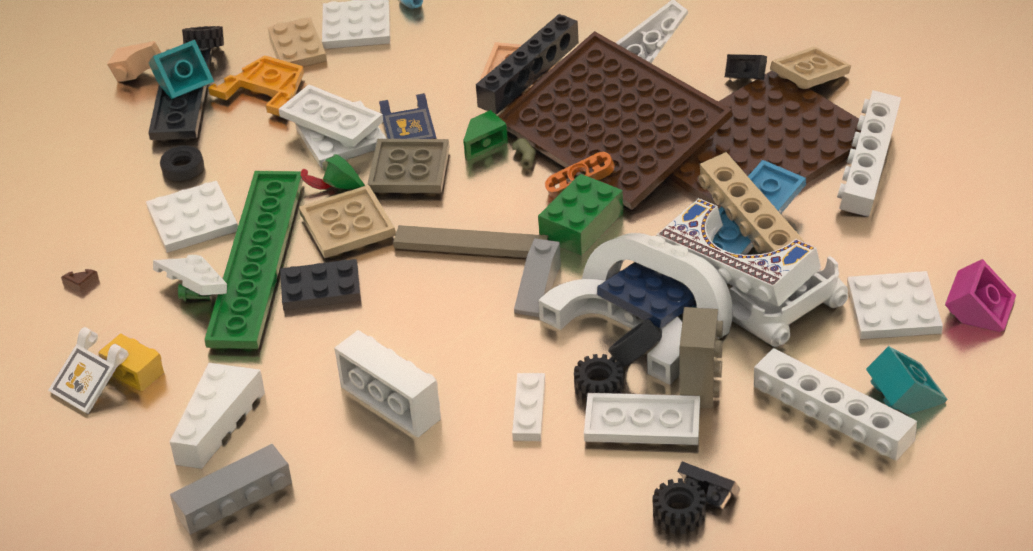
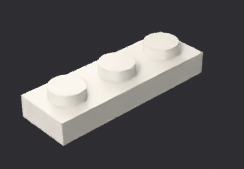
(528, 407)

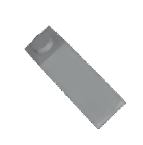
(538, 276)

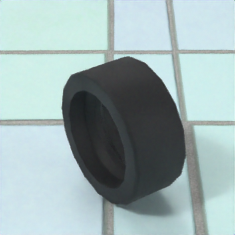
(635, 343)

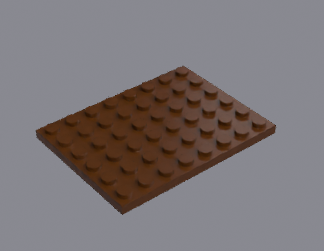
(619, 106)
(778, 125)

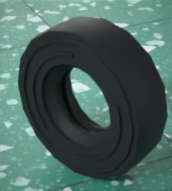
(184, 172)

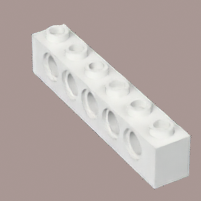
(870, 153)
(835, 404)

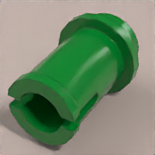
(185, 294)

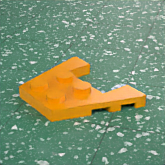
(265, 76)

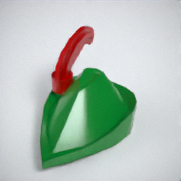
(337, 174)

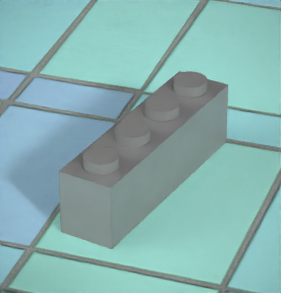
(231, 488)

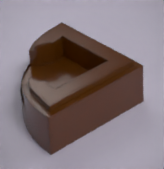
(80, 280)

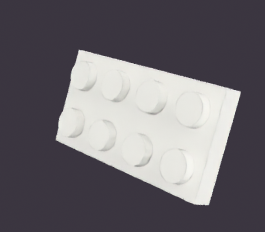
(331, 115)
(642, 418)

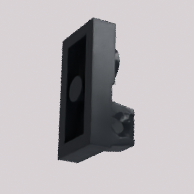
(745, 66)
(719, 487)

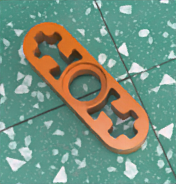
(593, 161)

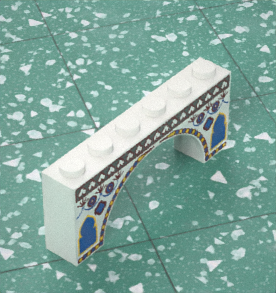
(767, 275)

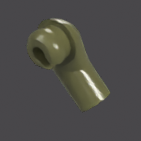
(524, 147)

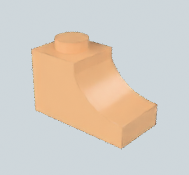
(132, 60)

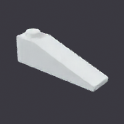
(655, 31)

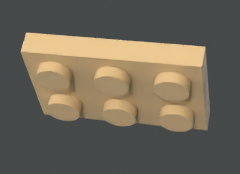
(297, 42)
(810, 67)

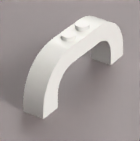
(671, 260)
(581, 298)

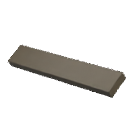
(464, 241)

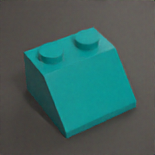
(181, 69)
(904, 382)

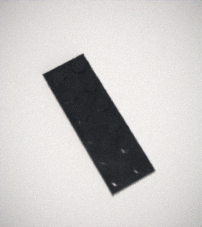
(178, 116)

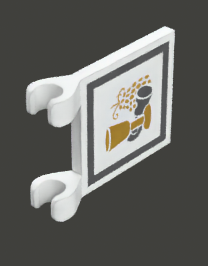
(85, 373)

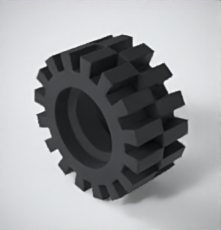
(204, 36)
(598, 368)
(679, 518)

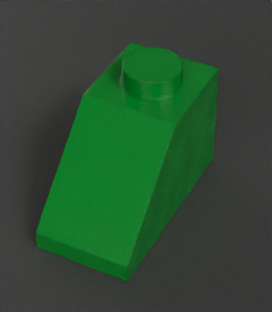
(484, 134)

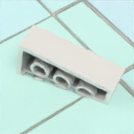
(213, 411)

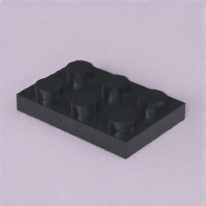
(320, 284)

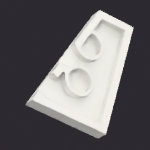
(194, 272)

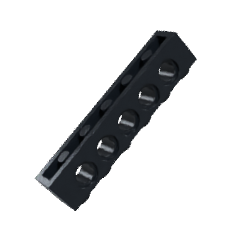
(527, 64)

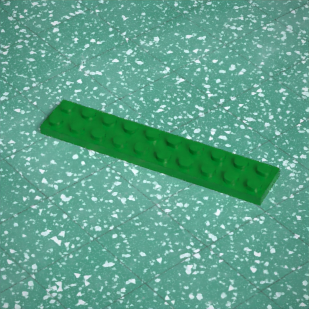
(254, 260)

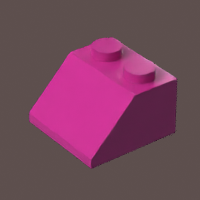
(980, 297)

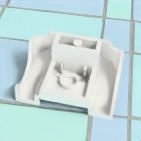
(773, 322)

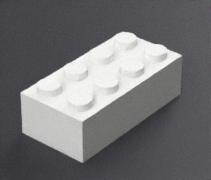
(388, 383)

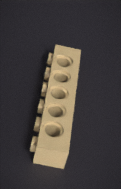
(746, 204)

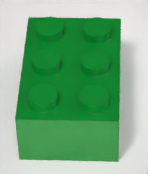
(581, 214)

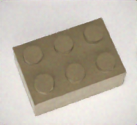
(699, 354)

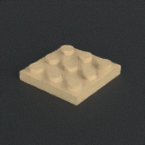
(347, 221)

